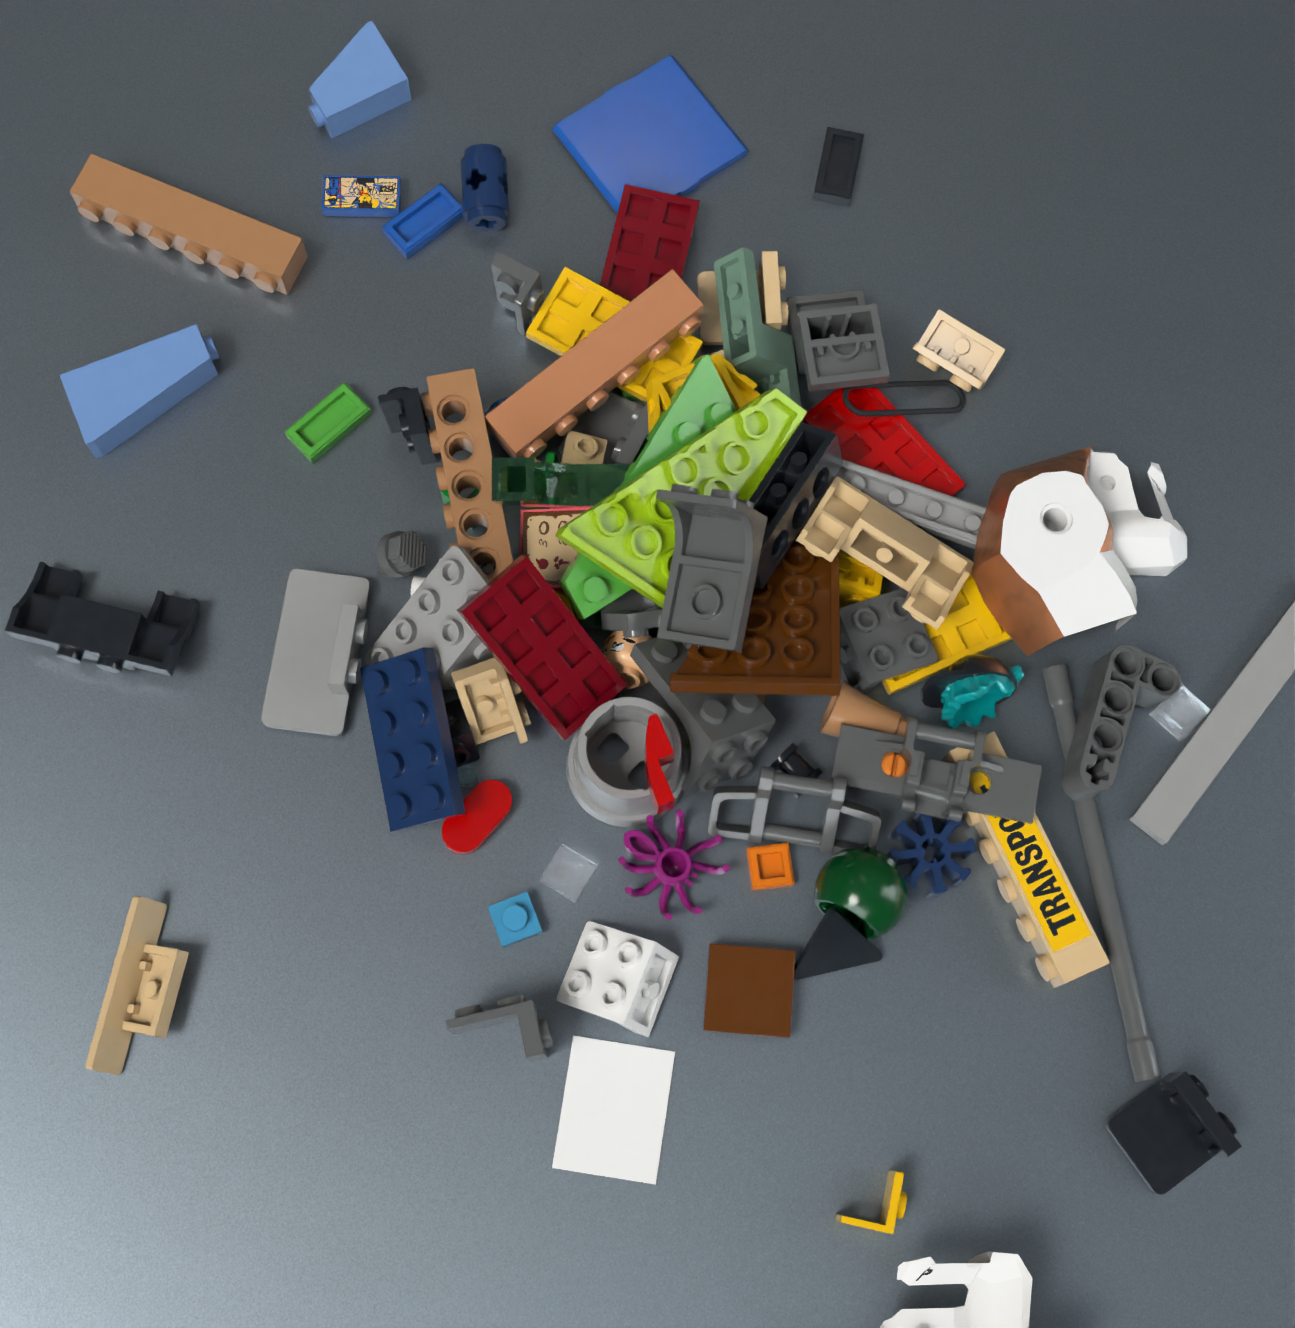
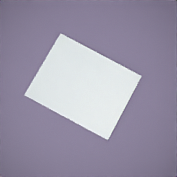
(614, 1110)

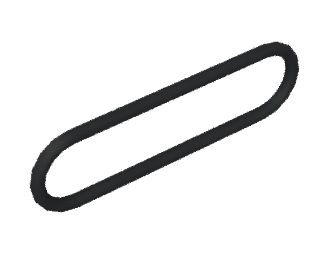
(958, 390)

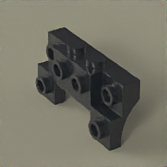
(100, 632)

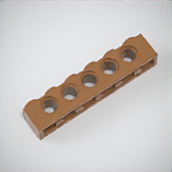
(459, 394)

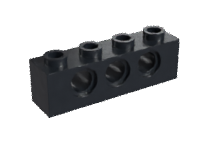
(793, 491)

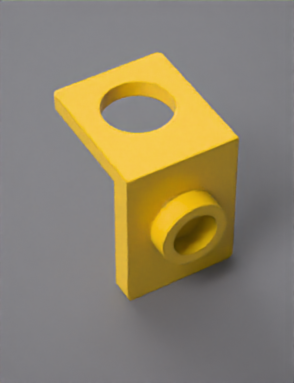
(893, 1206)

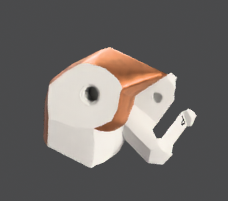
(1064, 545)

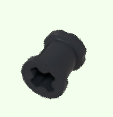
(792, 763)

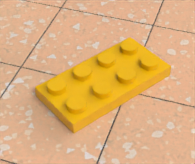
(578, 308)
(964, 632)

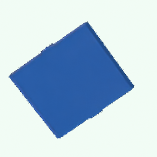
(651, 135)

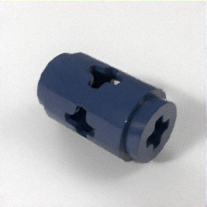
(484, 188)

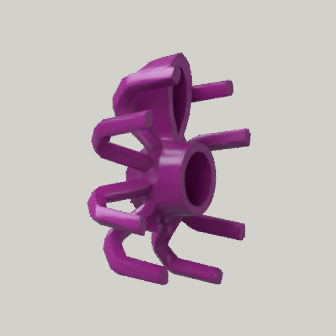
(670, 866)

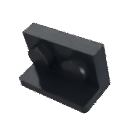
(406, 414)

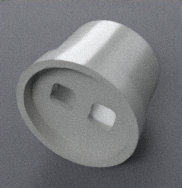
(604, 786)

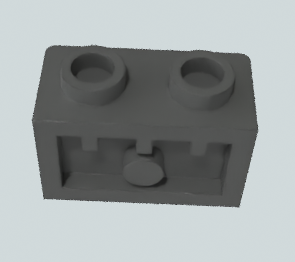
(518, 289)

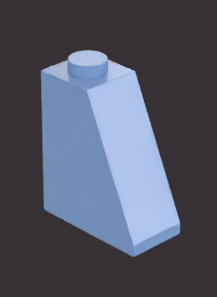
(358, 84)

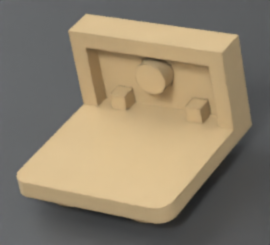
(770, 281)

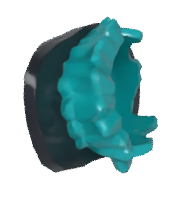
(971, 689)

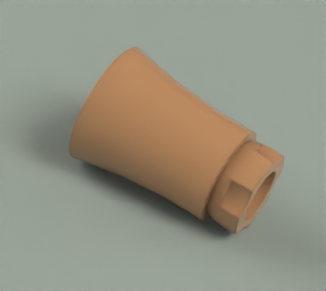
(860, 711)

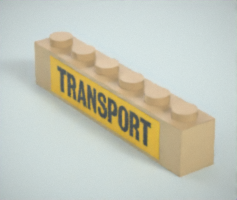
(1035, 885)

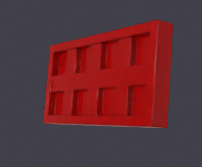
(883, 442)

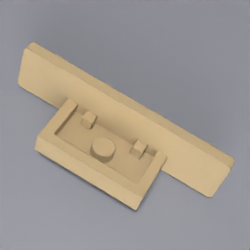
(139, 989)

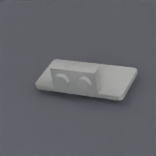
(433, 620)
(316, 652)

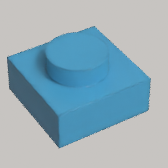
(515, 919)

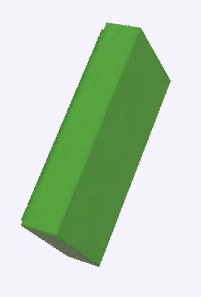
(328, 422)

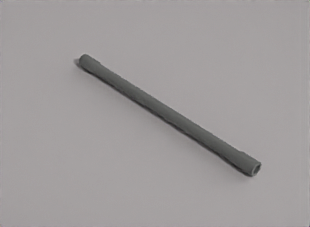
(1139, 1043)

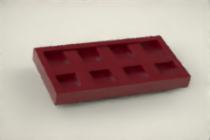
(648, 240)
(542, 646)

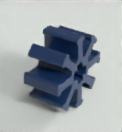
(942, 862)

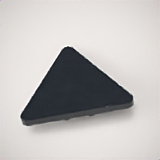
(835, 947)

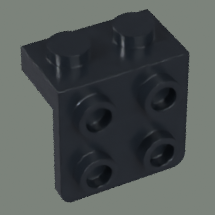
(1172, 1131)

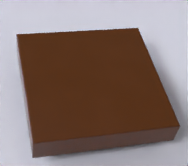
(749, 991)

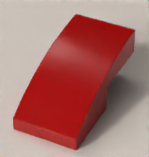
(657, 754)

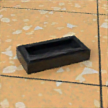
(838, 166)

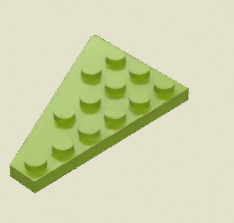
(635, 532)

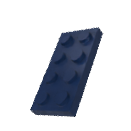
(412, 740)

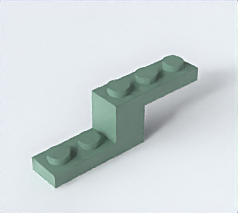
(749, 344)

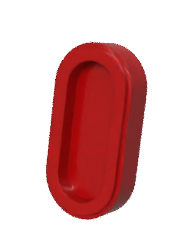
(485, 810)

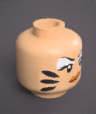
(618, 652)

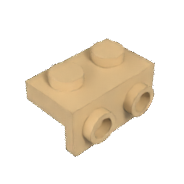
(959, 351)
(489, 701)

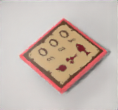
(541, 546)

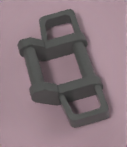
(759, 830)

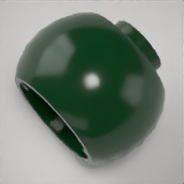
(863, 889)

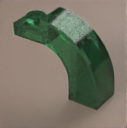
(553, 485)

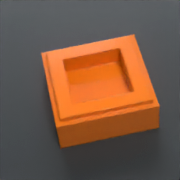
(770, 866)

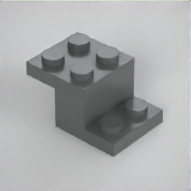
(837, 340)

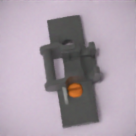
(935, 787)

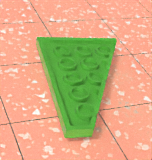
(692, 411)

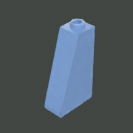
(137, 386)

